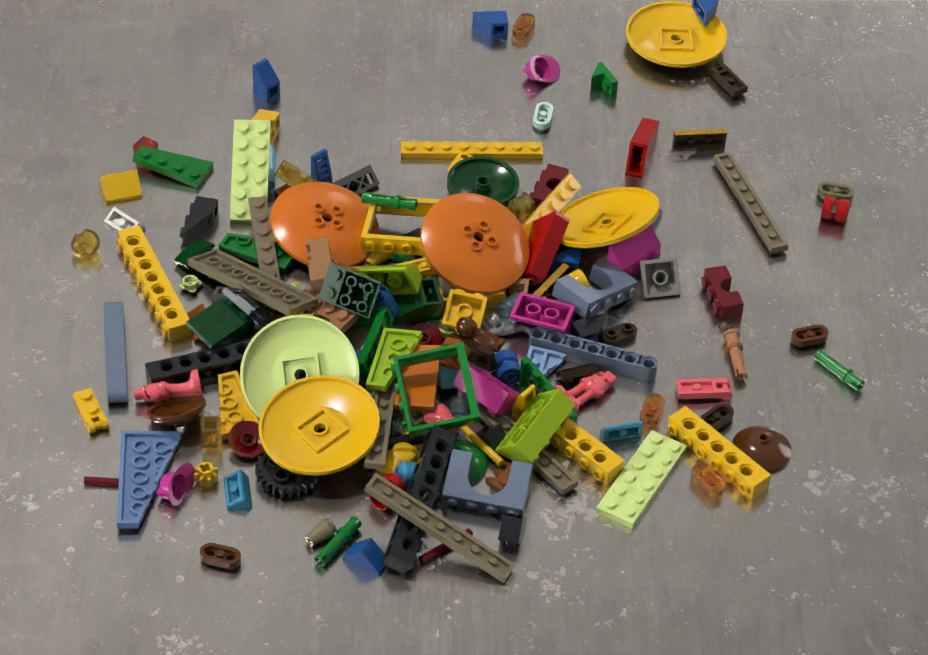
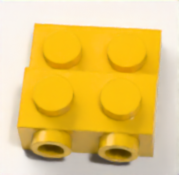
(464, 305)

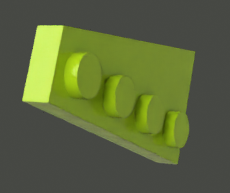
(392, 343)

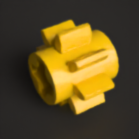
(206, 474)

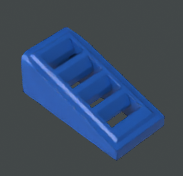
(321, 170)

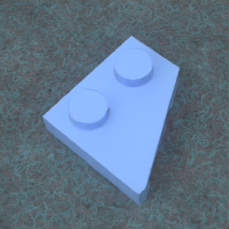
(545, 359)

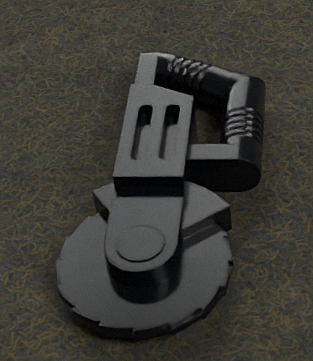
(248, 305)

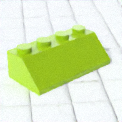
(397, 278)
(536, 426)

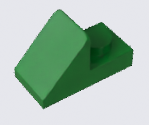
(604, 78)

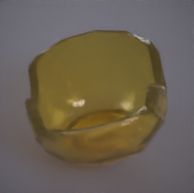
(85, 244)

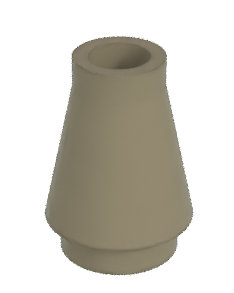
(322, 531)

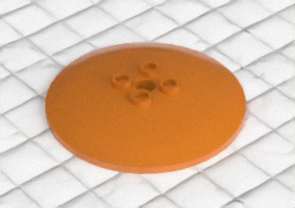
(300, 214)
(465, 262)

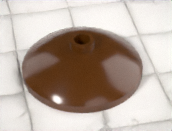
(177, 410)
(764, 446)

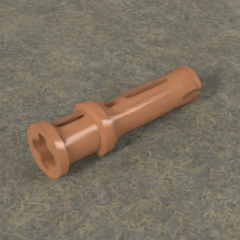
(734, 348)

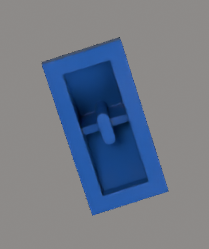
(705, 10)
(570, 257)
(366, 555)

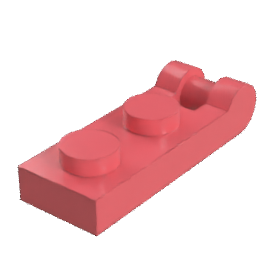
(704, 388)

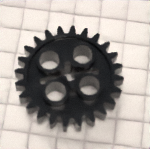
(278, 479)

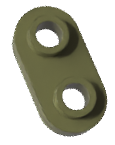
(835, 190)

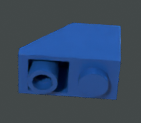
(491, 23)
(265, 81)

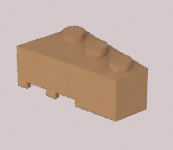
(320, 258)

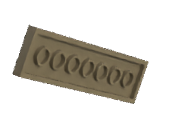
(255, 282)

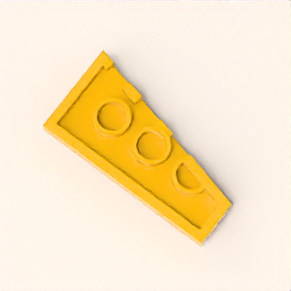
(232, 403)

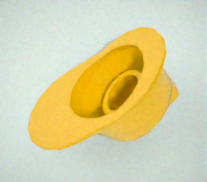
(399, 453)

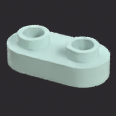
(543, 115)

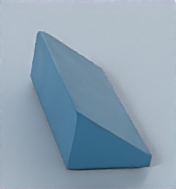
(621, 431)
(237, 491)

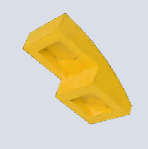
(523, 402)

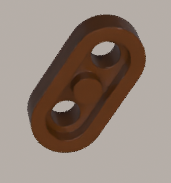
(809, 335)
(220, 555)

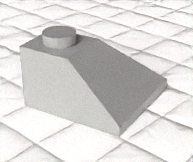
(660, 277)

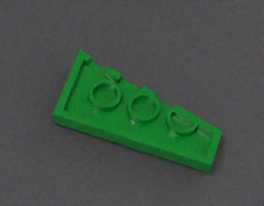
(176, 166)
(532, 375)

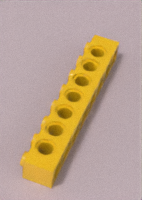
(154, 283)

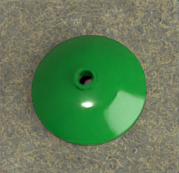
(480, 461)

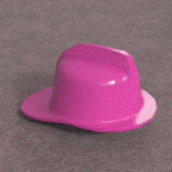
(542, 68)
(177, 484)

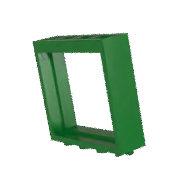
(380, 319)
(427, 356)

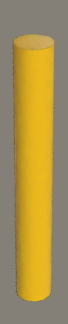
(482, 445)

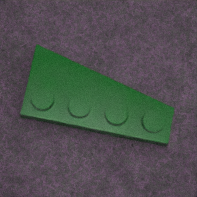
(244, 248)

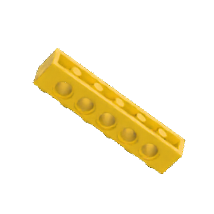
(587, 452)
(718, 452)

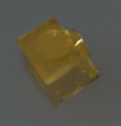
(522, 206)

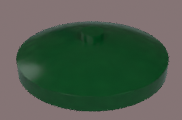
(484, 177)

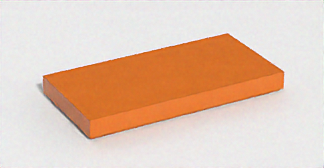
(420, 383)

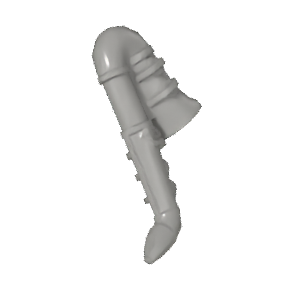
(493, 321)

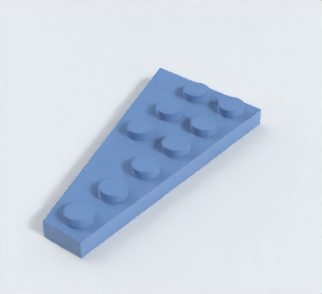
(142, 465)

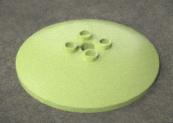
(291, 346)

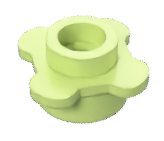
(190, 283)

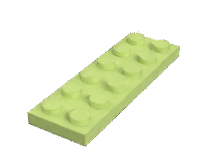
(249, 166)
(641, 479)

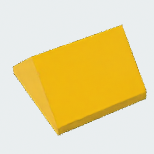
(120, 186)

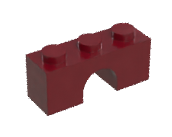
(548, 181)
(718, 283)

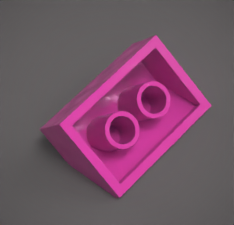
(631, 251)
(543, 312)
(488, 391)

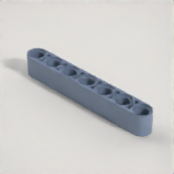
(115, 352)
(605, 356)

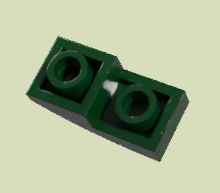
(194, 249)

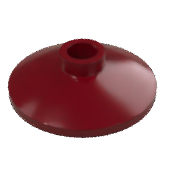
(431, 333)
(245, 431)

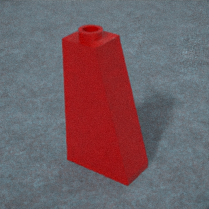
(641, 147)
(543, 244)

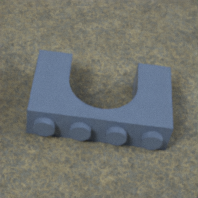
(616, 284)
(509, 500)

